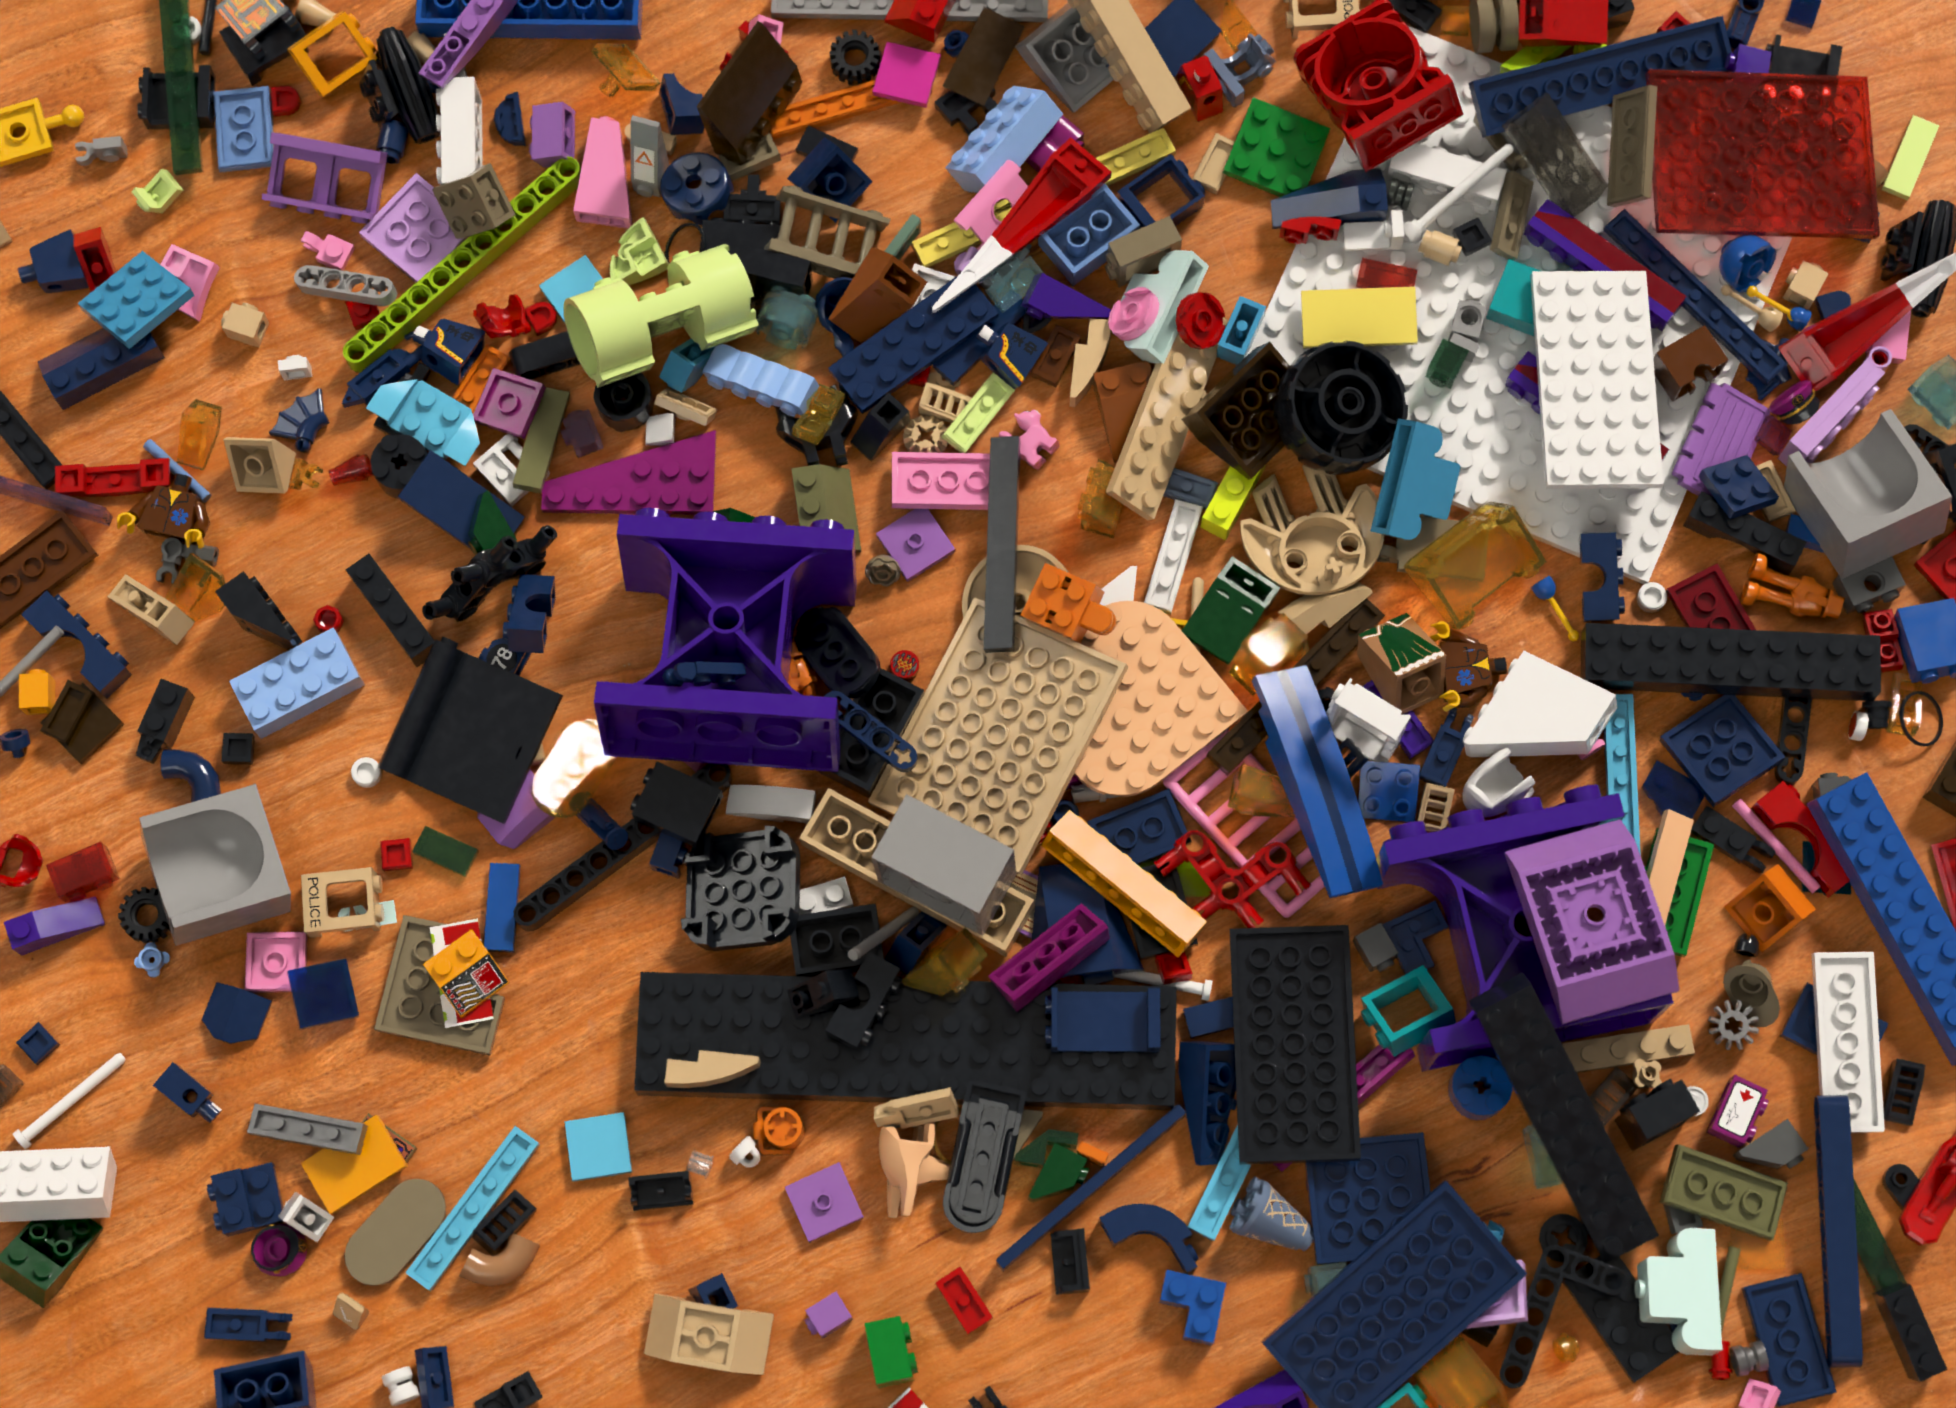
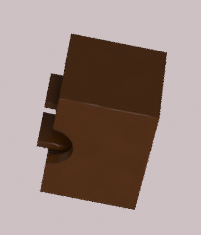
(1689, 358)

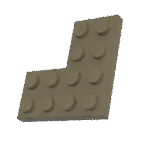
(413, 1001)

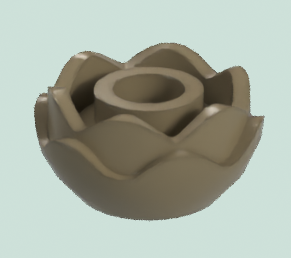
(883, 570)

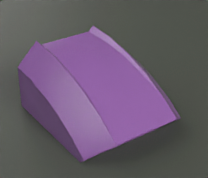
(522, 821)

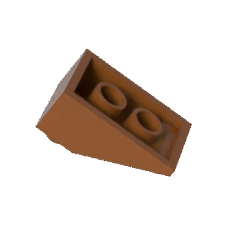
(1118, 399)

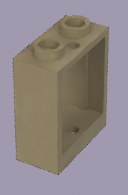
(1141, 250)

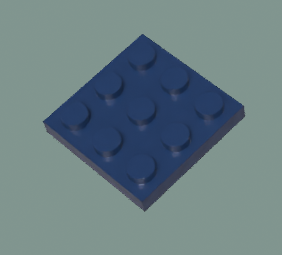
(1722, 749)

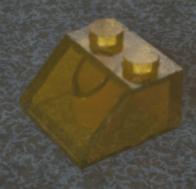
(947, 965)

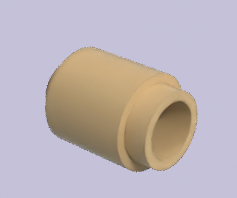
(1440, 247)

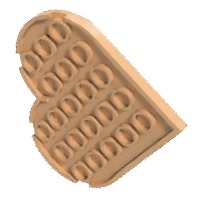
(1162, 709)

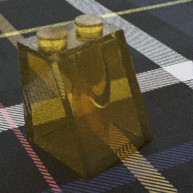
(1460, 1379)

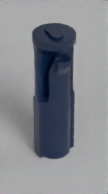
(603, 825)

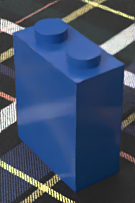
(1928, 639)

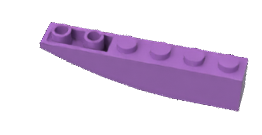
(465, 39)

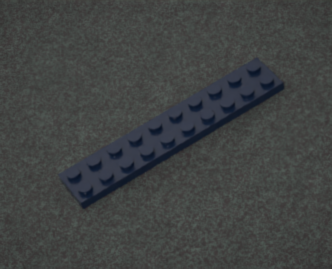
(1596, 75)

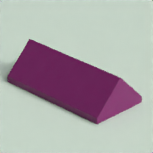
(1050, 956)

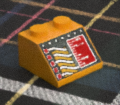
(466, 973)

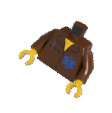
(170, 513)
(1467, 667)

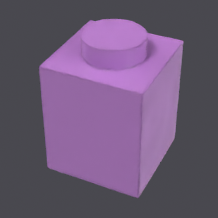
(827, 1315)

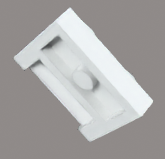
(500, 470)

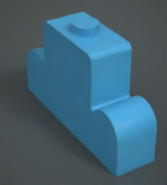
(1414, 482)

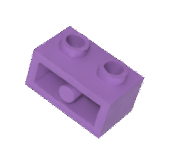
(552, 133)

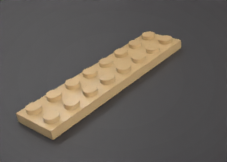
(1158, 428)

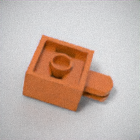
(1069, 605)

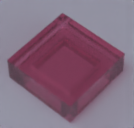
(1773, 435)

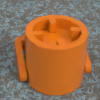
(781, 1127)

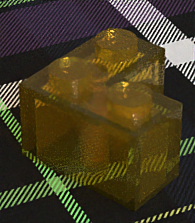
(1267, 650)

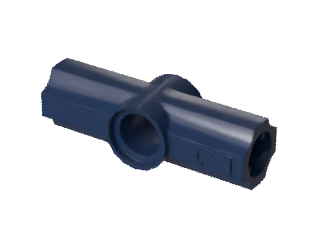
(1743, 22)

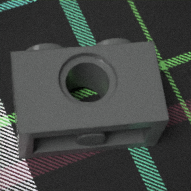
(1883, 575)

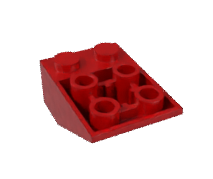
(1563, 22)

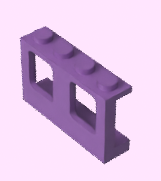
(329, 161)

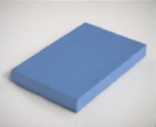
(243, 128)

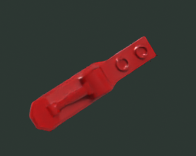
(1932, 1198)

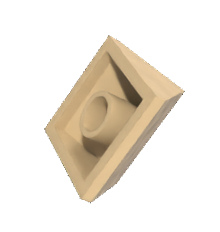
(259, 464)

